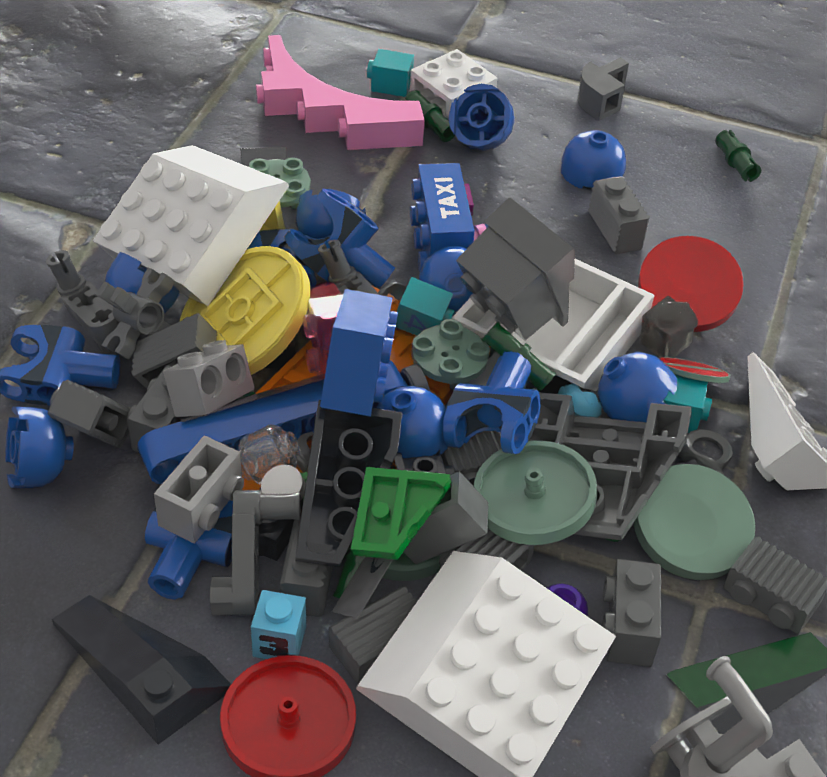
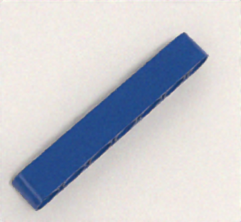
(291, 410)

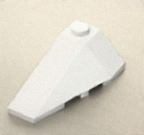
(781, 434)

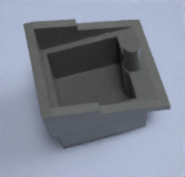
(519, 271)

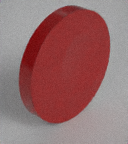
(694, 273)
(288, 718)

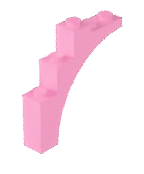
(324, 108)

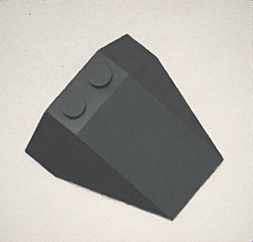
(623, 454)

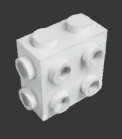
(447, 77)

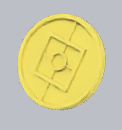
(258, 304)

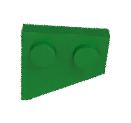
(394, 509)

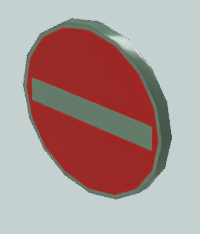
(696, 370)

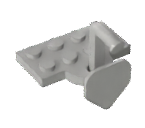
(736, 750)

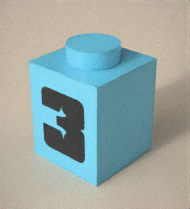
(278, 625)

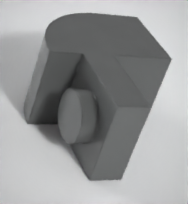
(602, 88)

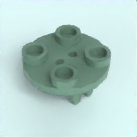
(290, 171)
(450, 353)

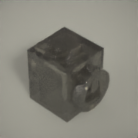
(668, 327)

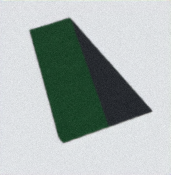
(770, 671)

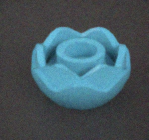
(584, 403)

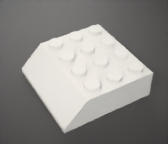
(191, 217)
(600, 326)
(487, 665)

